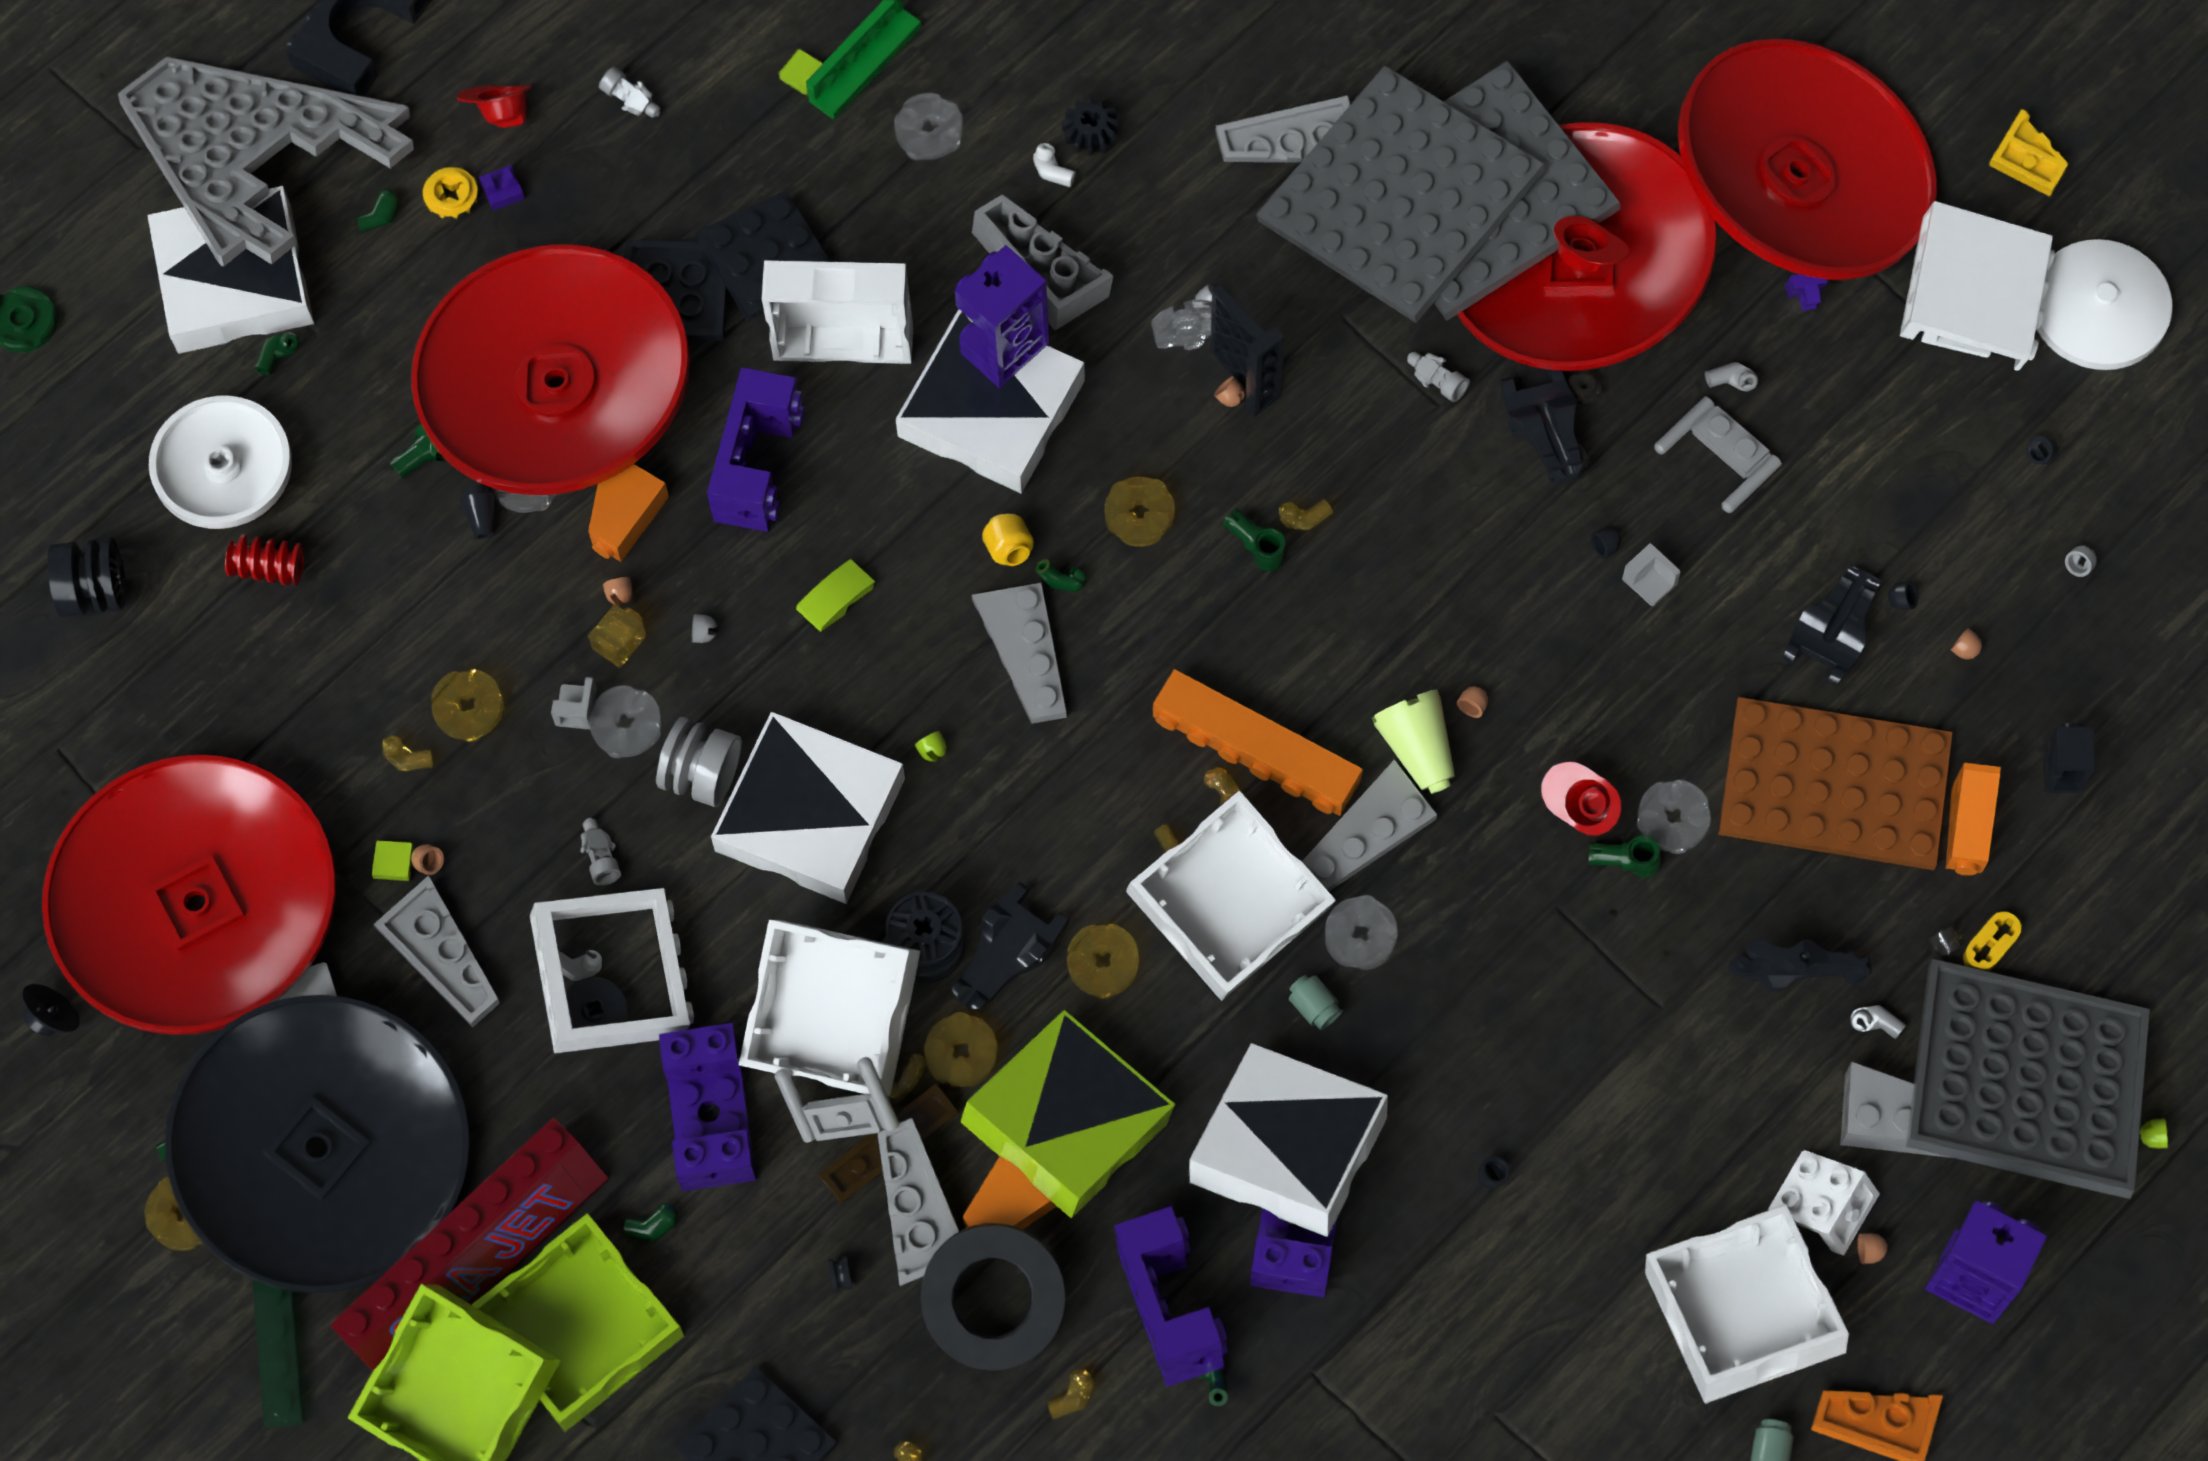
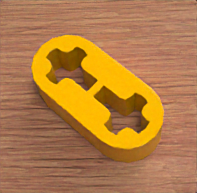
(1985, 937)

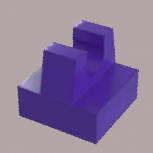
(501, 187)
(1806, 289)

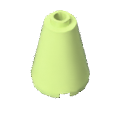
(1419, 739)

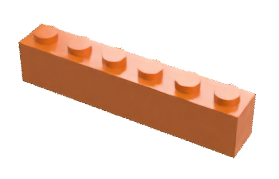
(1256, 743)

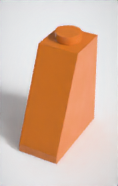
(624, 510)
(1972, 818)
(1007, 1199)

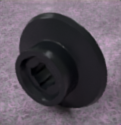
(596, 993)
(48, 1010)

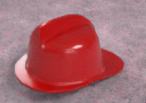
(498, 103)
(1587, 244)
(1581, 798)

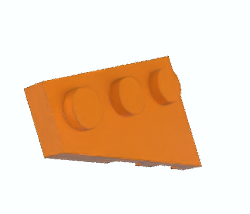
(1882, 1424)

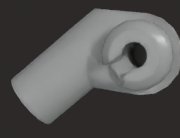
(1733, 374)

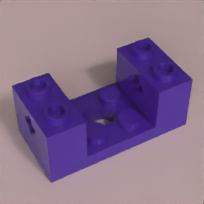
(1006, 319)
(759, 404)
(702, 1072)
(1290, 1257)
(1977, 1270)
(1183, 1345)

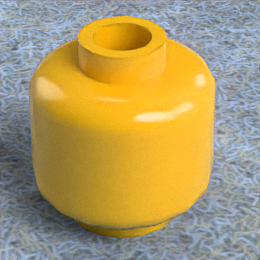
(1008, 539)

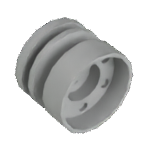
(693, 760)

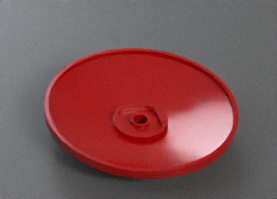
(1837, 124)
(540, 317)

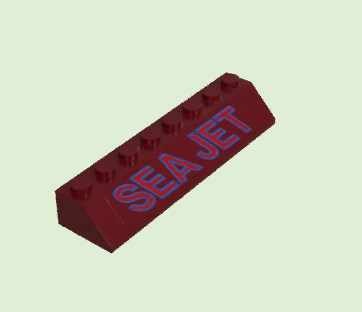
(479, 1238)

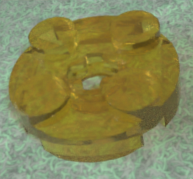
(1145, 492)
(467, 685)
(1105, 980)
(963, 1071)
(163, 1221)

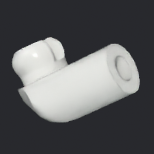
(1048, 167)

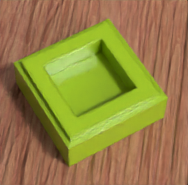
(799, 70)
(392, 860)

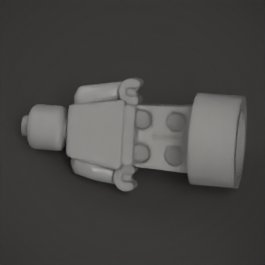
(636, 98)
(1431, 370)
(598, 845)

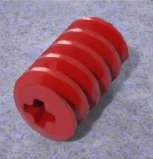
(264, 561)

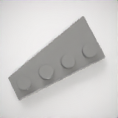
(1279, 135)
(1023, 638)
(1373, 826)
(435, 947)
(915, 1201)

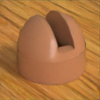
(1230, 392)
(618, 590)
(1967, 645)
(1473, 701)
(430, 857)
(1871, 1248)

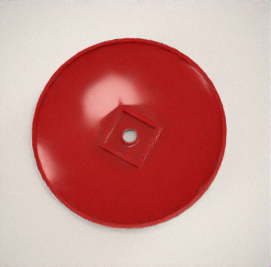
(1602, 317)
(153, 843)

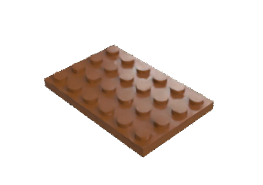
(1835, 783)

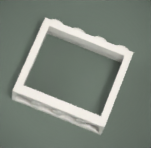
(568, 1039)

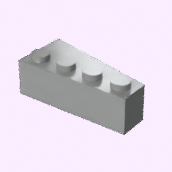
(1070, 278)
(1876, 1111)

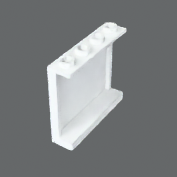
(1978, 282)

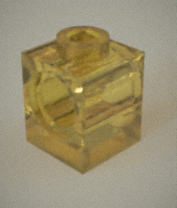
(618, 634)

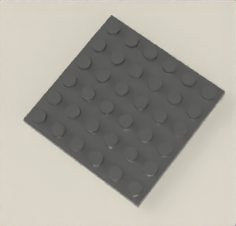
(1565, 189)
(1400, 193)
(2029, 1079)

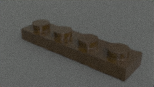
(864, 1160)

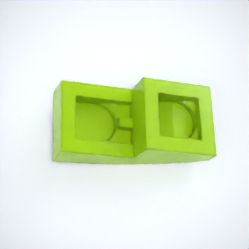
(834, 594)

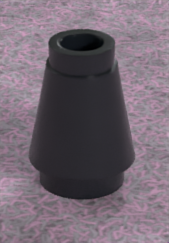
(480, 510)

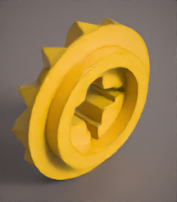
(451, 179)

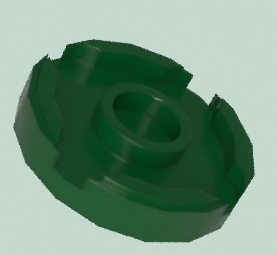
(26, 319)

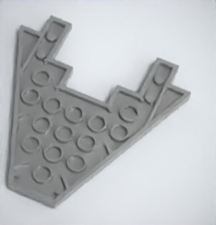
(222, 124)

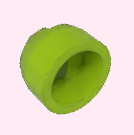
(932, 746)
(2154, 1133)

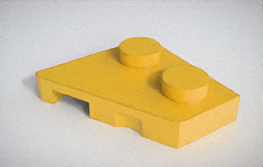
(2029, 156)

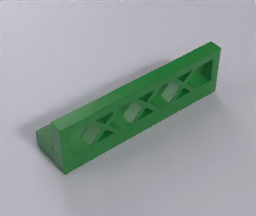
(861, 57)

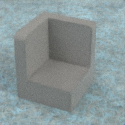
(1651, 575)
(574, 705)

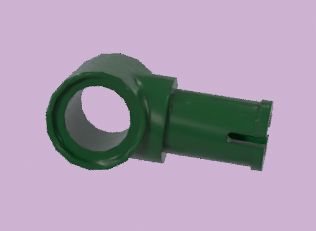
(416, 454)
(1257, 538)
(1625, 855)

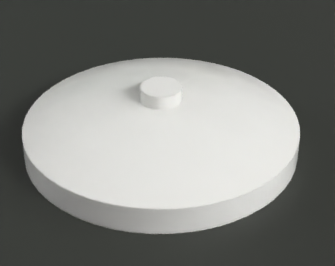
(2104, 305)
(220, 462)

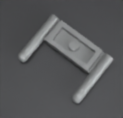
(1729, 443)
(842, 1115)

